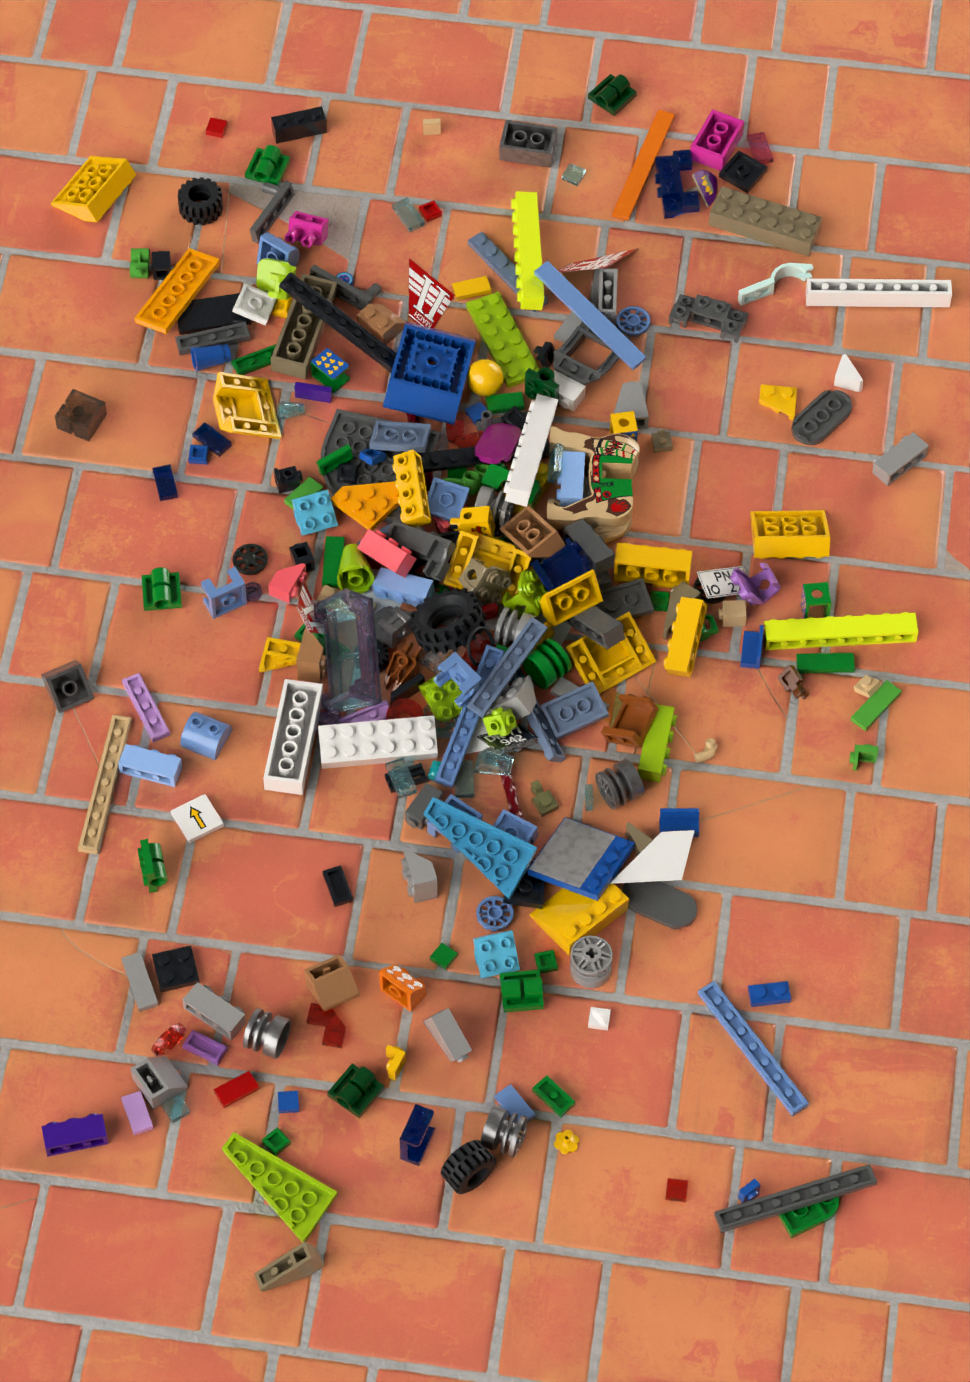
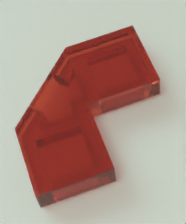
(457, 435)
(334, 1028)

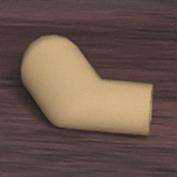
(708, 752)

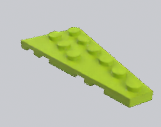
(290, 1192)

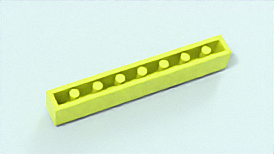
(528, 250)
(840, 631)

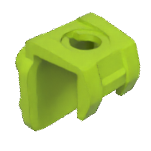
(271, 274)
(529, 594)
(441, 699)

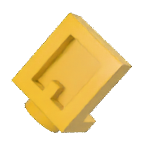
(396, 1061)

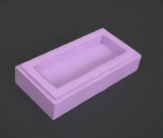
(137, 1113)

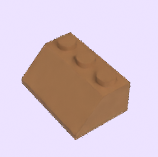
(533, 534)

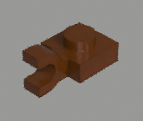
(791, 682)

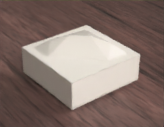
(599, 1018)

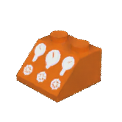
(401, 986)

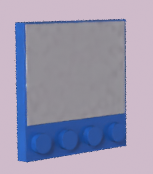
(581, 858)

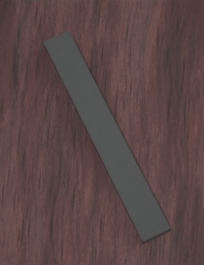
(795, 1198)

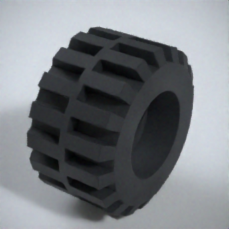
(200, 190)
(468, 1167)

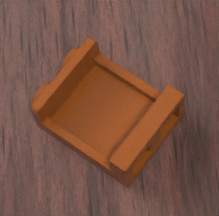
(632, 721)

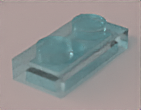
(401, 778)

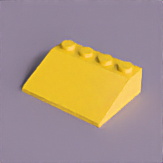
(94, 187)
(790, 534)
(573, 916)

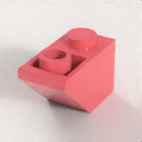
(287, 581)

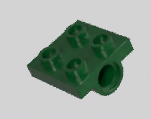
(613, 94)
(541, 383)
(356, 1090)

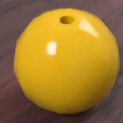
(484, 377)

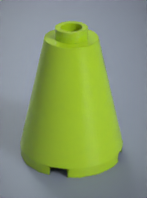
(354, 570)

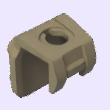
(489, 581)

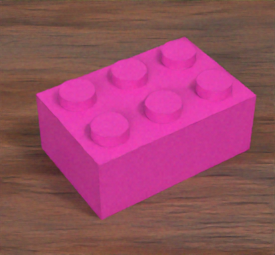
(717, 140)

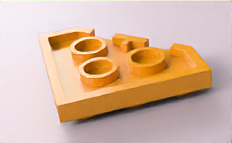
(367, 502)

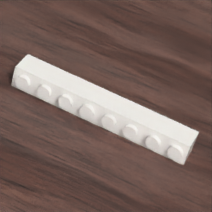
(878, 292)
(531, 450)

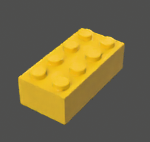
(655, 565)

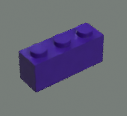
(74, 1134)

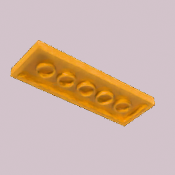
(177, 291)

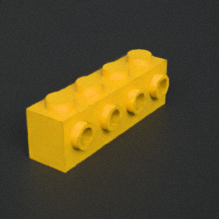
(411, 489)
(685, 637)

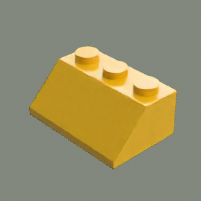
(571, 598)

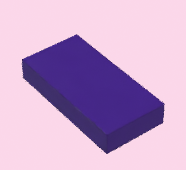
(313, 392)

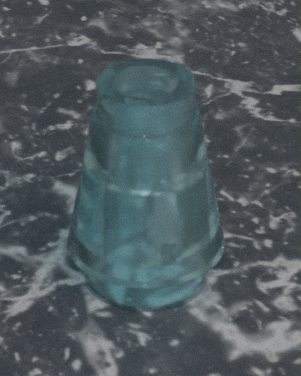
(289, 409)

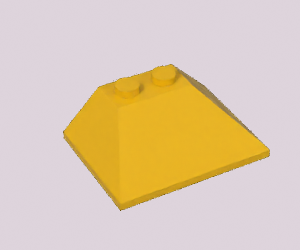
(245, 406)
(492, 552)
(615, 664)

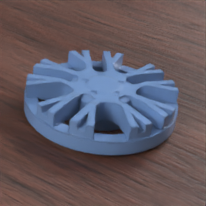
(633, 321)
(494, 913)

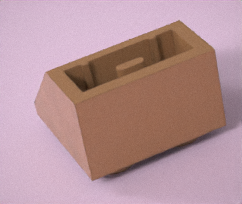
(331, 982)

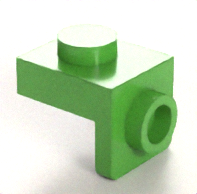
(863, 753)

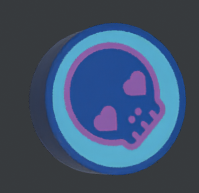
(345, 277)

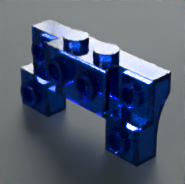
(670, 187)

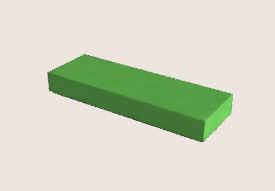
(876, 705)

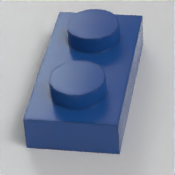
(769, 994)

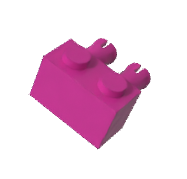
(307, 229)

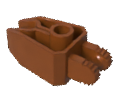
(402, 666)

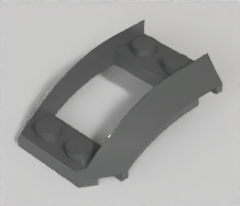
(575, 370)

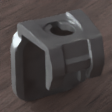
(392, 626)

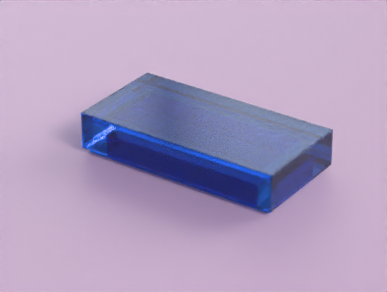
(210, 437)
(165, 482)

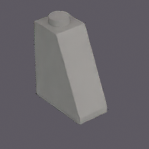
(632, 399)
(448, 1035)

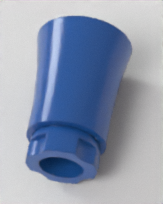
(209, 356)

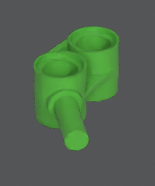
(139, 263)
(471, 479)

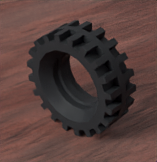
(441, 608)

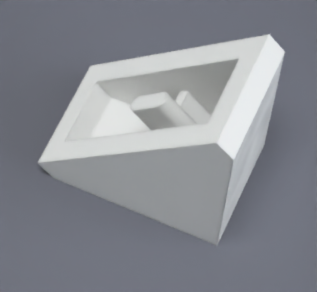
(847, 376)

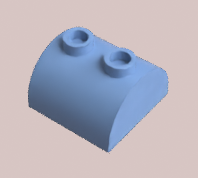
(277, 249)
(205, 735)

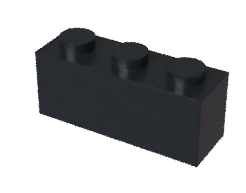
(299, 125)

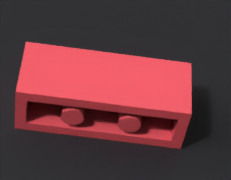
(387, 552)

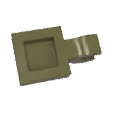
(543, 801)

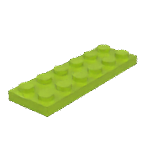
(502, 337)

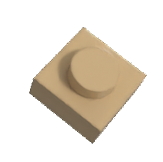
(867, 686)

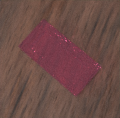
(760, 148)

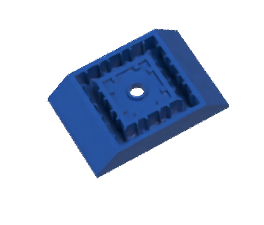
(428, 388)

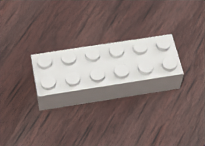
(293, 737)
(377, 742)

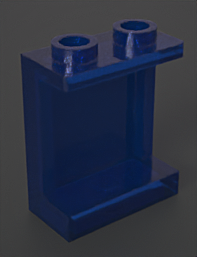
(562, 566)
(416, 1135)

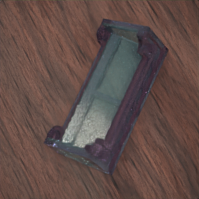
(349, 651)

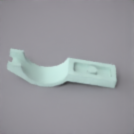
(766, 286)

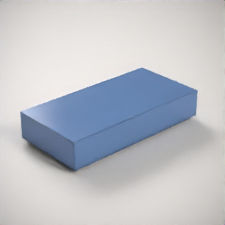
(513, 1103)

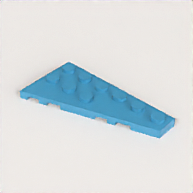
(491, 850)

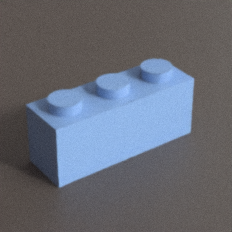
(571, 478)
(405, 590)
(150, 765)

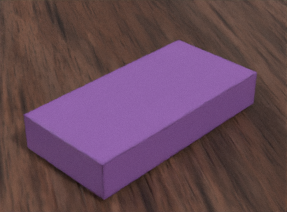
(205, 1047)

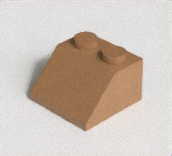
(380, 322)
(311, 659)

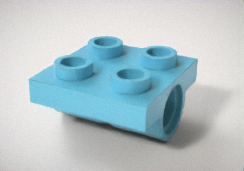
(314, 512)
(496, 954)

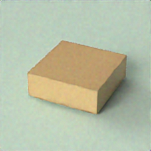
(431, 126)

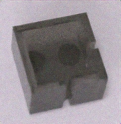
(80, 415)

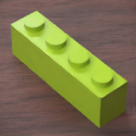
(655, 745)

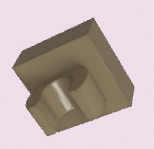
(661, 441)

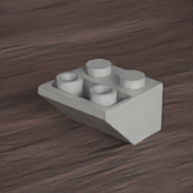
(518, 697)
(419, 876)
(157, 1080)

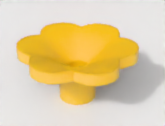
(566, 1142)

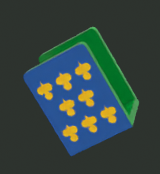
(329, 370)
(808, 600)

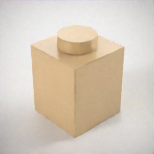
(733, 613)

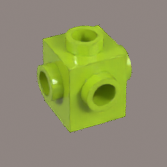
(500, 722)

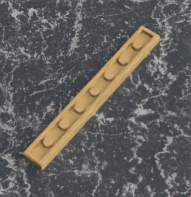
(104, 785)

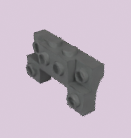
(709, 313)
(424, 546)

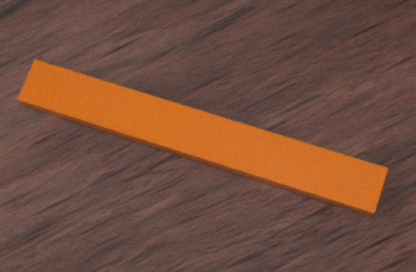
(643, 165)

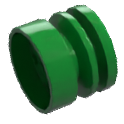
(547, 663)

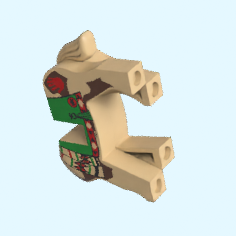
(611, 468)

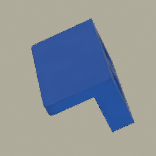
(752, 648)
(679, 820)

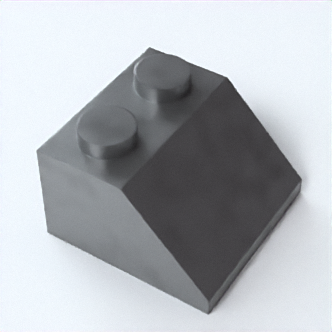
(67, 686)

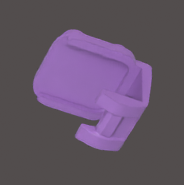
(750, 586)

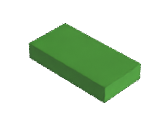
(308, 487)

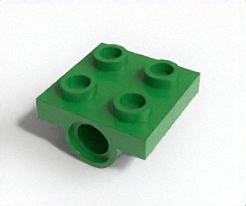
(267, 165)
(161, 590)
(152, 865)
(521, 991)

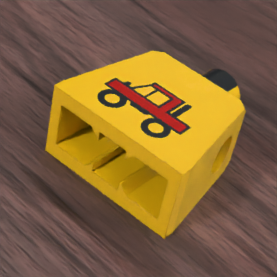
(475, 520)

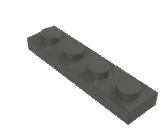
(223, 335)

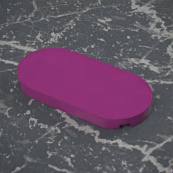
(498, 443)

